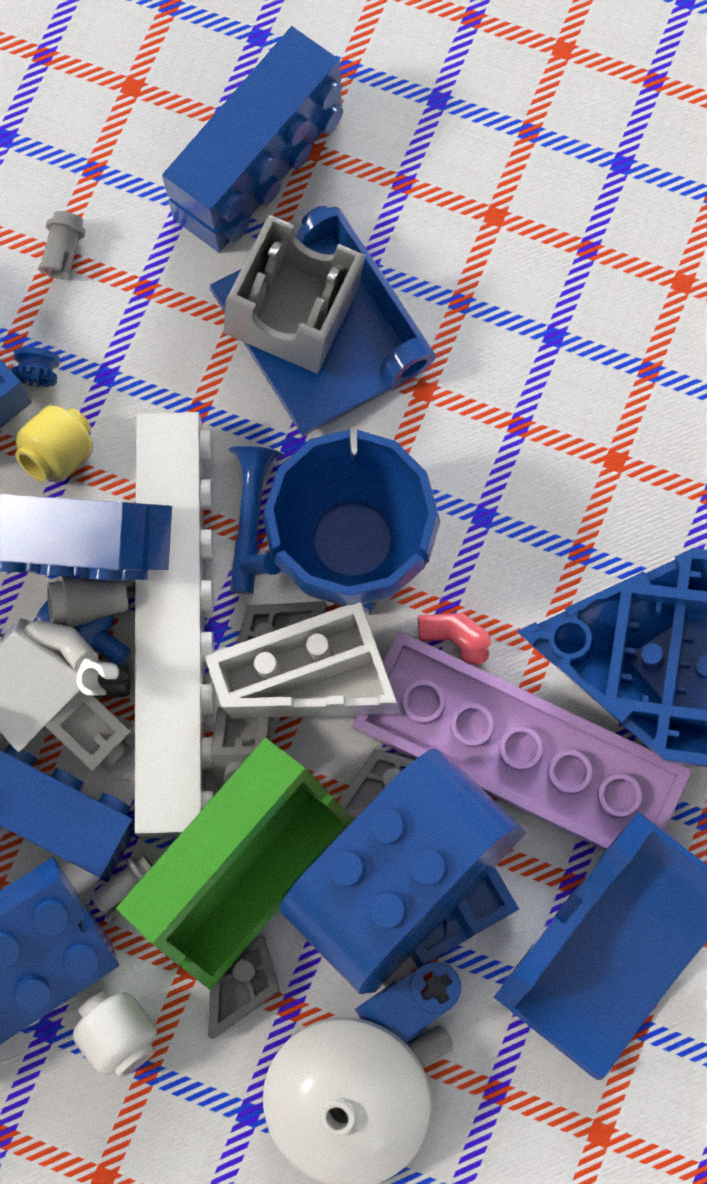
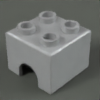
(292, 296)

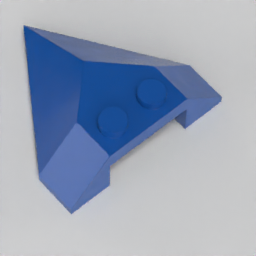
(641, 654)

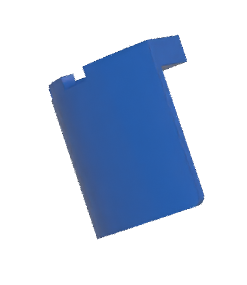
(613, 948)

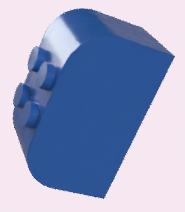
(400, 870)

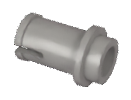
(61, 244)
(118, 887)

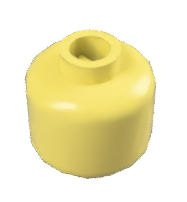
(54, 443)

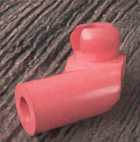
(461, 631)

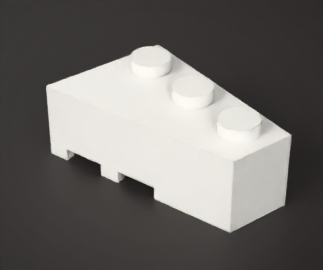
(306, 670)

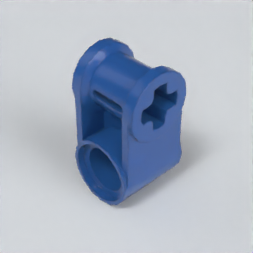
(404, 1007)

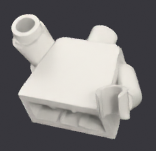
(41, 673)

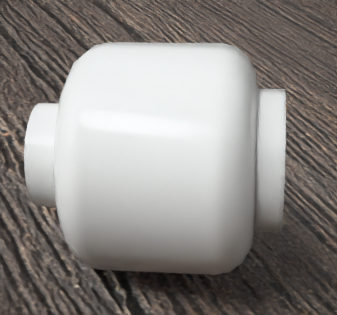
(114, 1033)

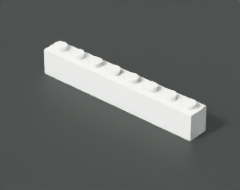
(171, 629)

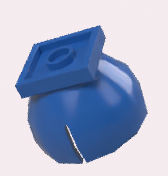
(349, 521)

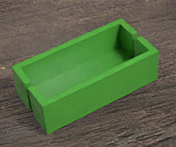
(235, 863)

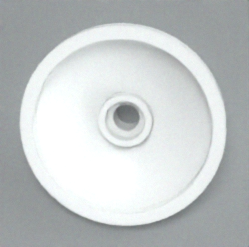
(368, 1076)

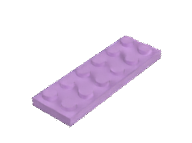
(522, 746)

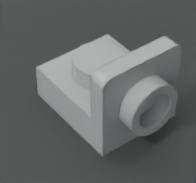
(90, 731)
(235, 741)

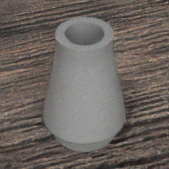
(83, 600)

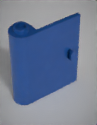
(371, 352)

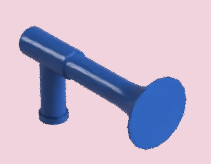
(246, 562)

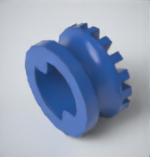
(36, 366)

